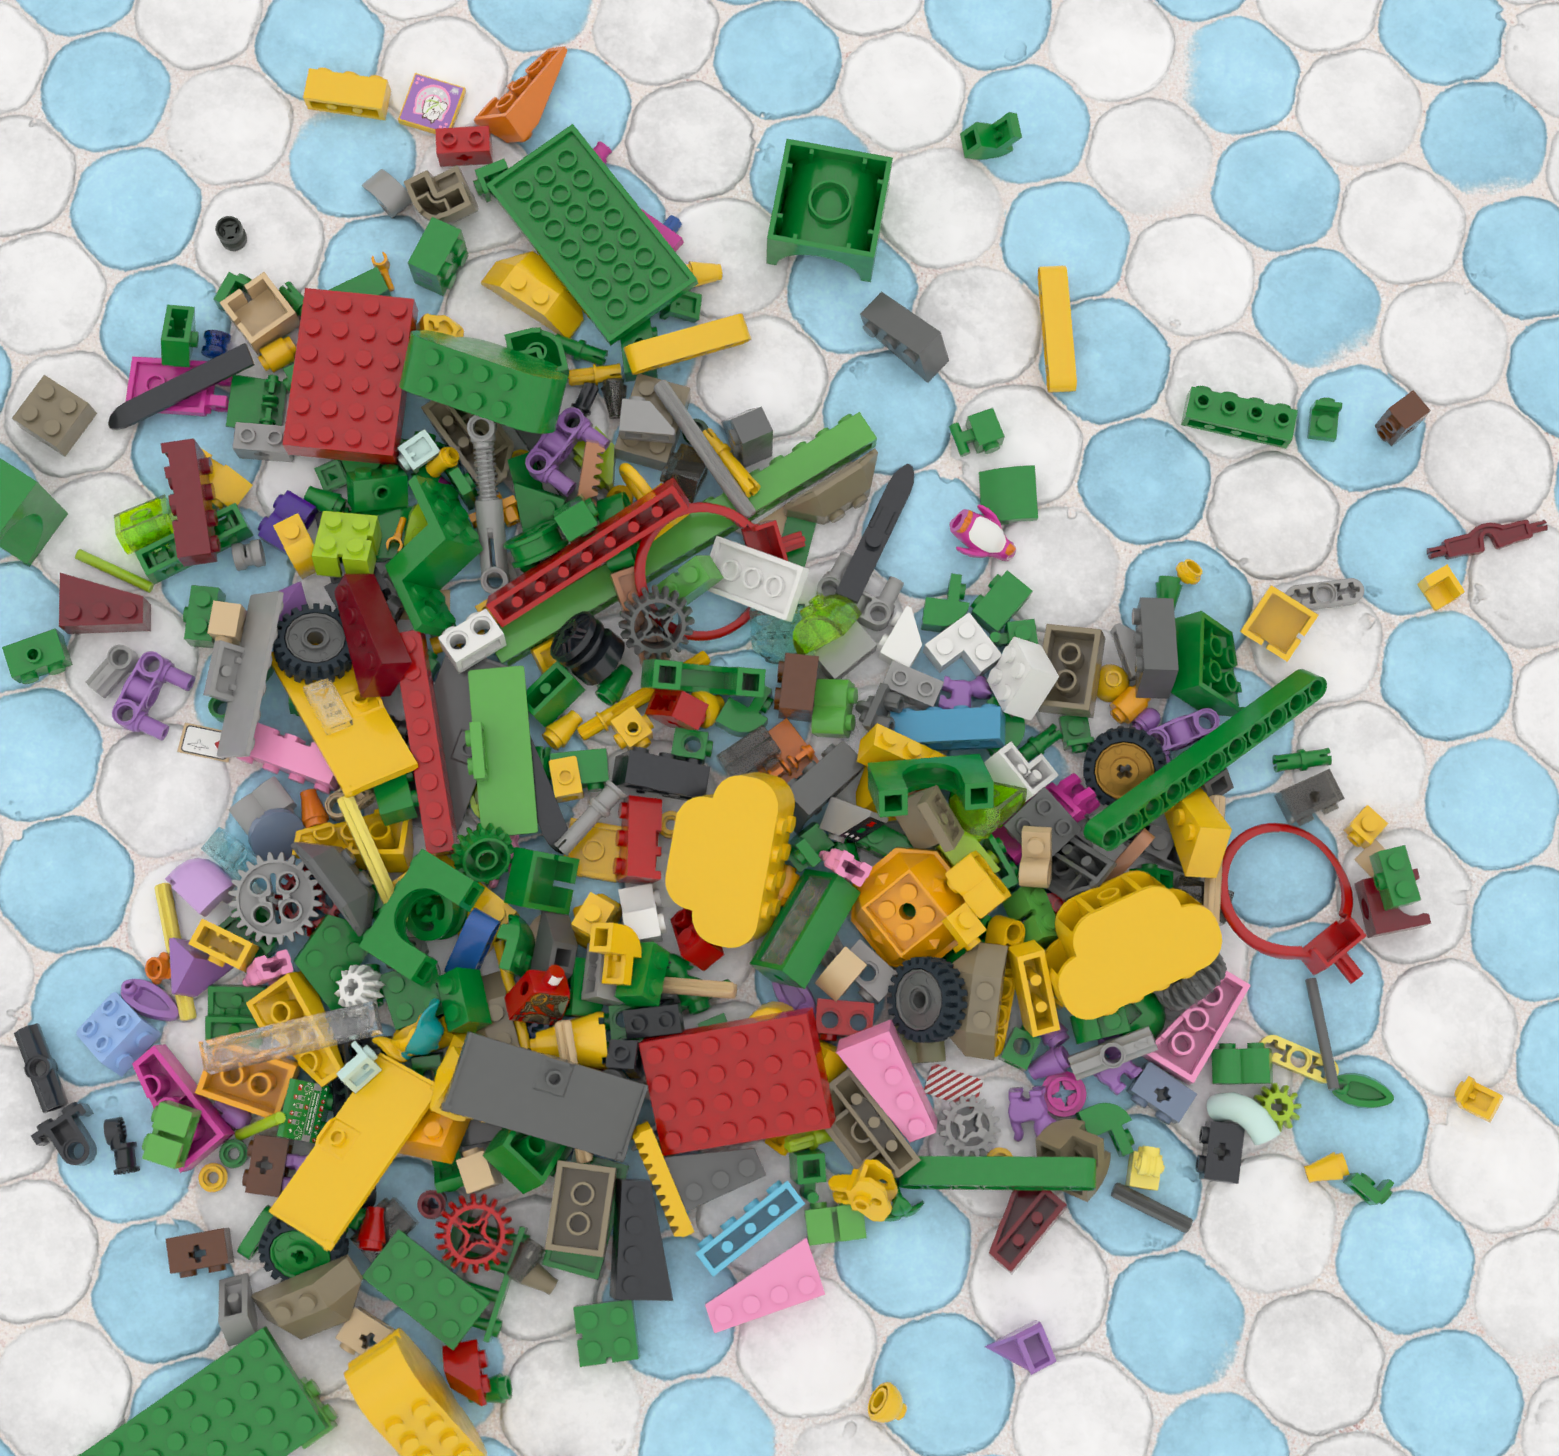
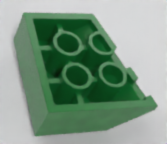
(1206, 665)

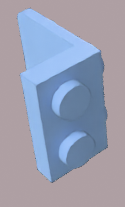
(117, 1034)

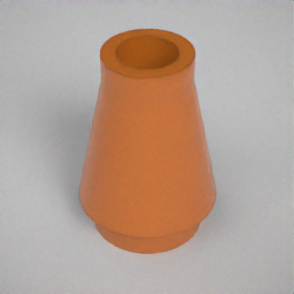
(312, 809)

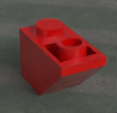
(691, 945)
(465, 1370)

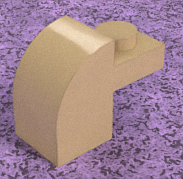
(840, 974)

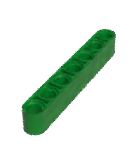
(1001, 1173)

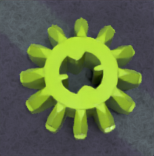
(1281, 1099)

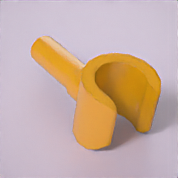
(383, 268)
(398, 534)

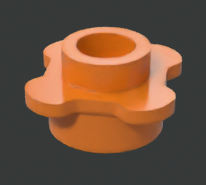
(158, 968)

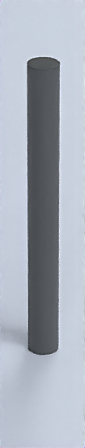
(1322, 1034)

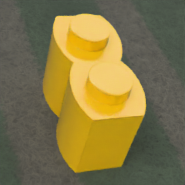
(977, 884)

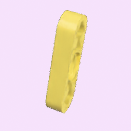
(1281, 1043)

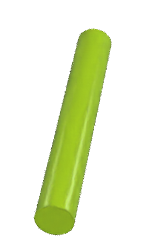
(114, 570)
(260, 1125)

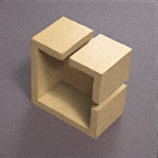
(264, 317)

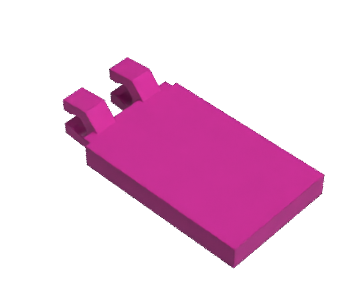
(149, 373)
(1070, 795)

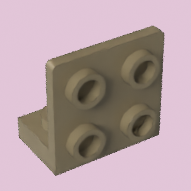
(930, 821)

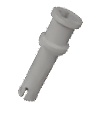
(599, 807)

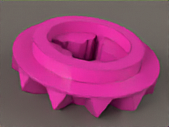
(1074, 1101)

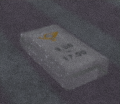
(328, 705)

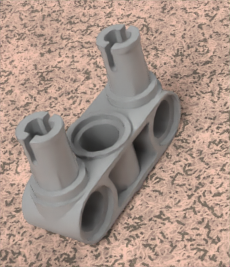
(867, 603)

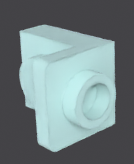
(417, 451)
(360, 1068)

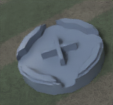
(274, 833)

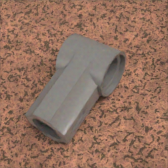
(110, 673)

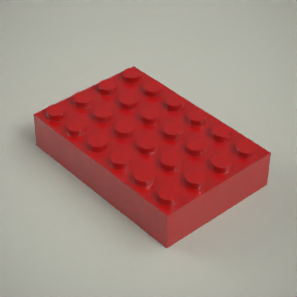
(349, 376)
(737, 1081)

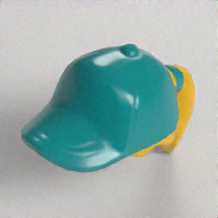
(416, 1038)

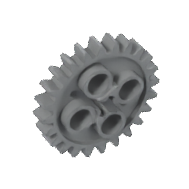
(248, 902)

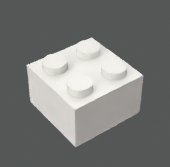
(1022, 678)

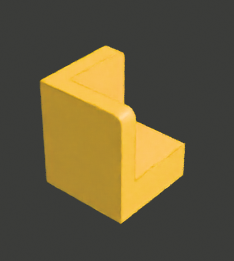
(1441, 587)

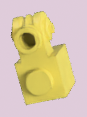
(1145, 1168)

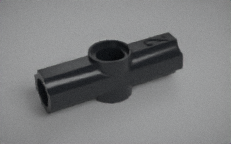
(48, 1085)

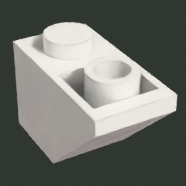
(904, 640)

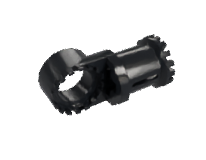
(123, 1152)

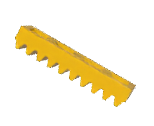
(662, 1180)

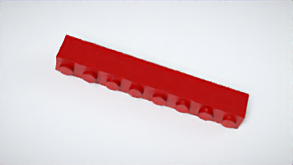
(587, 552)
(427, 748)

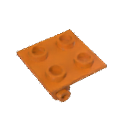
(794, 750)

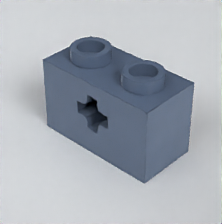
(1177, 1094)

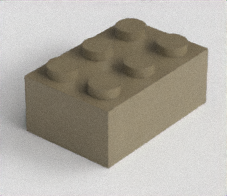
(650, 453)
(1078, 662)
(581, 1208)

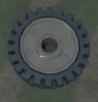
(306, 661)
(927, 999)

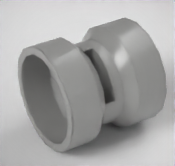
(248, 554)

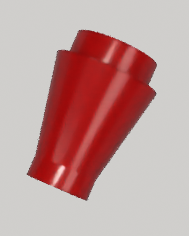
(372, 1230)

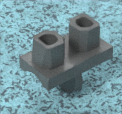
(878, 707)

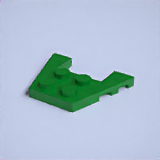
(327, 953)

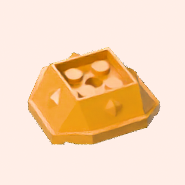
(903, 878)

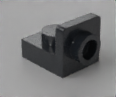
(625, 1056)

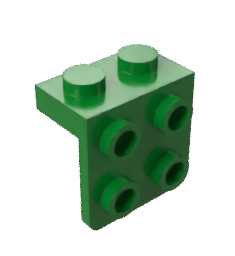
(1008, 871)

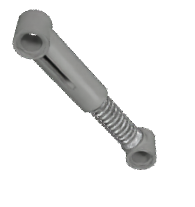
(488, 506)

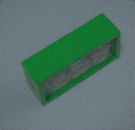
(805, 928)

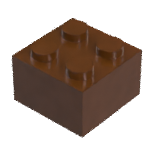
(797, 691)

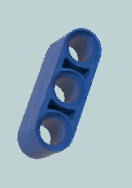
(473, 941)

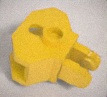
(865, 1190)

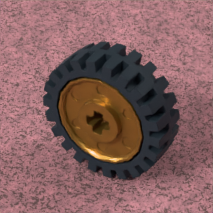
(1121, 747)

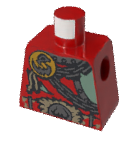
(539, 997)

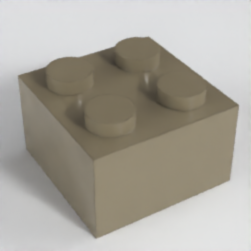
(54, 415)

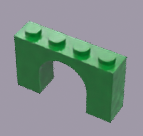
(695, 677)
(961, 774)
(388, 934)

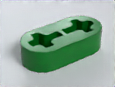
(250, 1243)

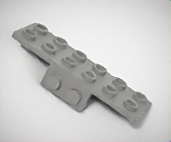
(240, 674)

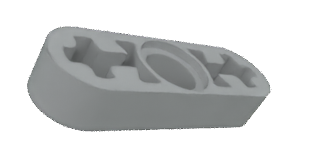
(1342, 585)

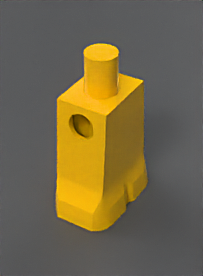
(595, 909)

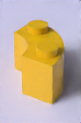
(228, 484)

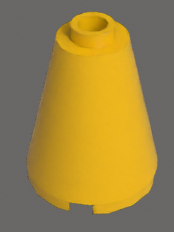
(588, 1040)

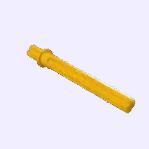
(638, 698)

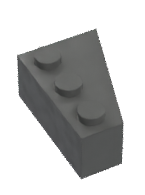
(905, 335)
(749, 436)
(1155, 647)
(823, 781)
(714, 1174)

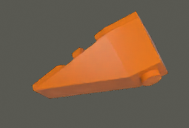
(521, 108)

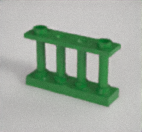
(493, 1325)

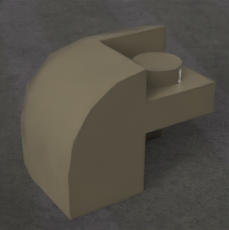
(442, 196)
(1070, 1139)

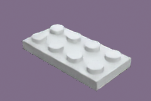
(758, 578)

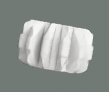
(359, 986)

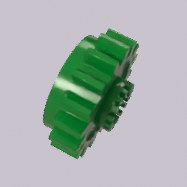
(488, 841)

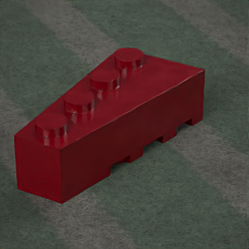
(371, 636)

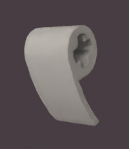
(388, 192)

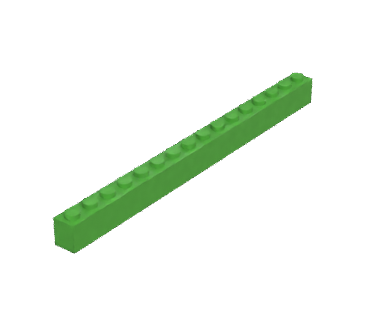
(694, 533)

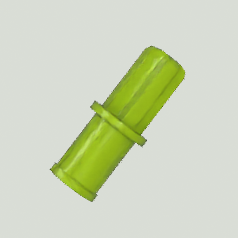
(806, 1140)

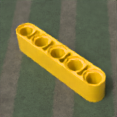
(1057, 329)
(687, 344)
(1006, 932)

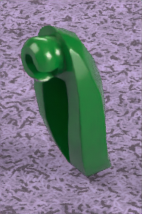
(1362, 1091)

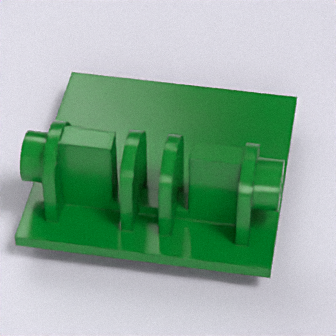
(256, 400)

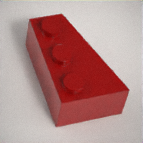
(638, 840)

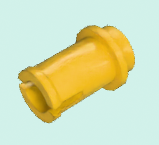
(447, 458)

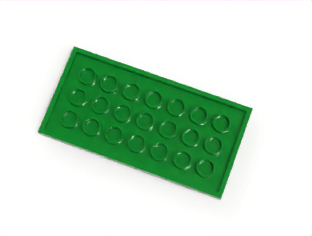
(592, 234)
(233, 1407)

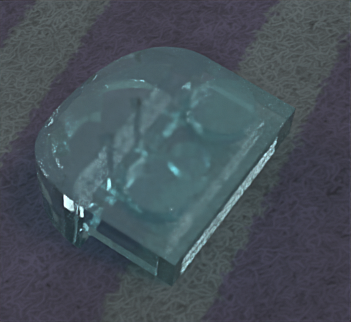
(773, 636)

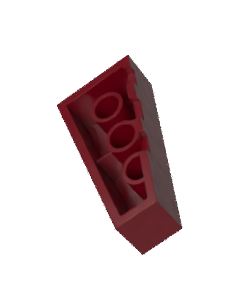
(191, 502)

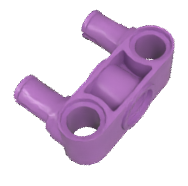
(557, 446)
(143, 690)
(1184, 730)

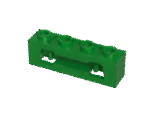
(165, 563)

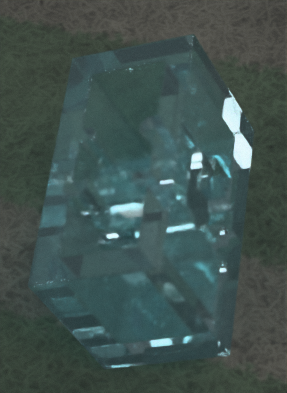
(229, 852)

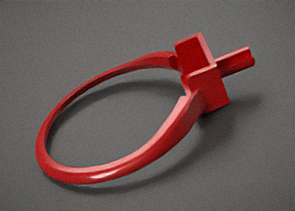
(760, 536)
(1328, 946)

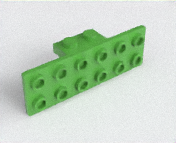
(502, 749)

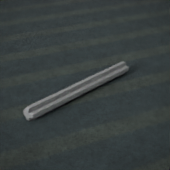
(704, 449)

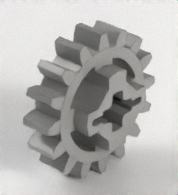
(980, 1133)

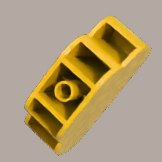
(732, 857)
(1127, 943)
(410, 1401)

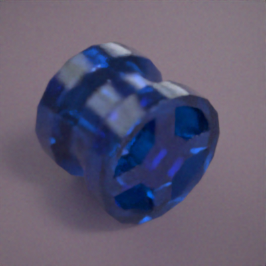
(215, 343)

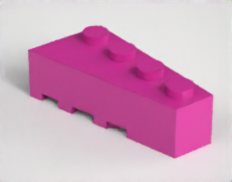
(166, 1079)

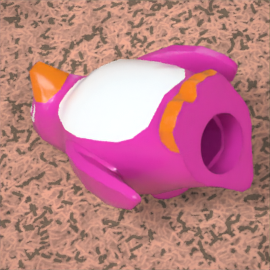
(981, 535)

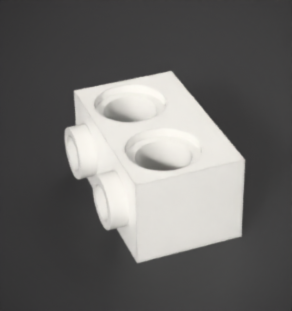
(476, 646)

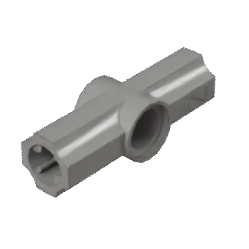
(1094, 1059)

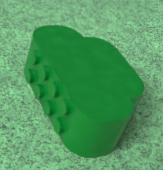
(484, 380)

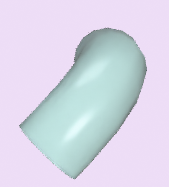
(1246, 1113)

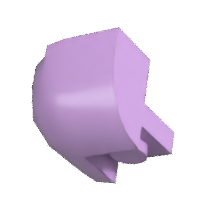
(201, 884)

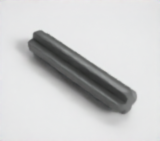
(1151, 1207)

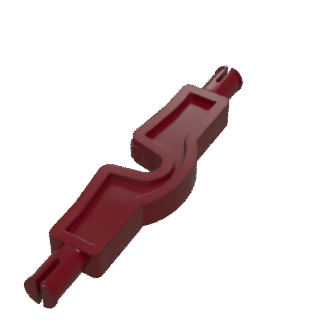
(1499, 534)

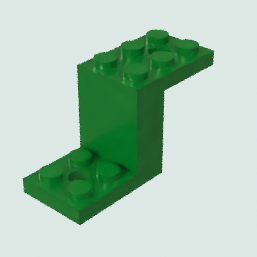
(433, 556)

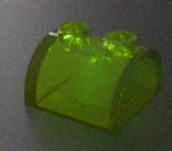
(144, 524)
(823, 622)
(982, 822)

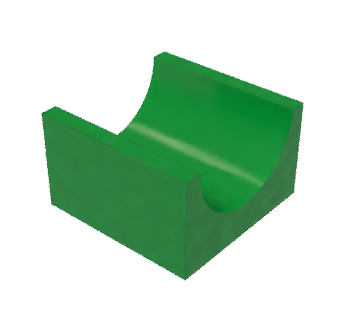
(829, 205)
(26, 514)

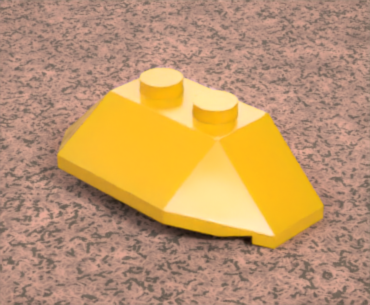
(536, 291)

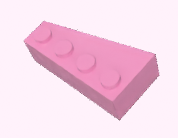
(291, 756)
(1195, 1032)
(888, 1075)
(771, 1288)

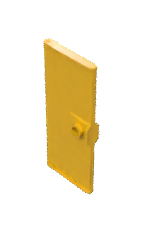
(359, 754)
(354, 1153)

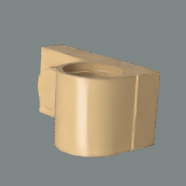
(1036, 858)

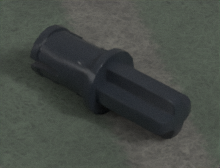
(584, 402)

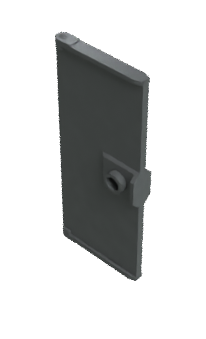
(454, 717)
(544, 1096)

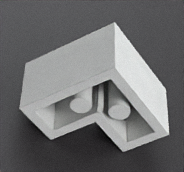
(965, 641)
(1011, 768)
(640, 912)

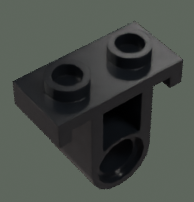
(654, 1020)
(68, 1132)

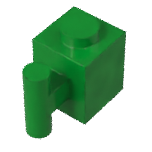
(982, 431)
(1021, 629)
(807, 1169)

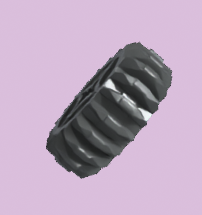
(648, 630)
(1190, 991)

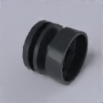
(587, 648)

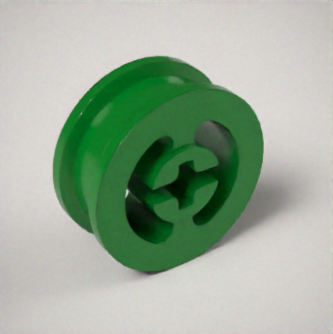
(535, 544)
(443, 913)

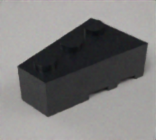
(660, 774)

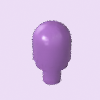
(1147, 719)
(234, 1116)

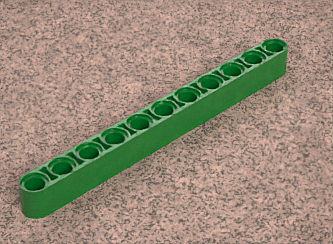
(1204, 759)

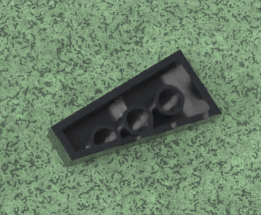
(637, 1245)

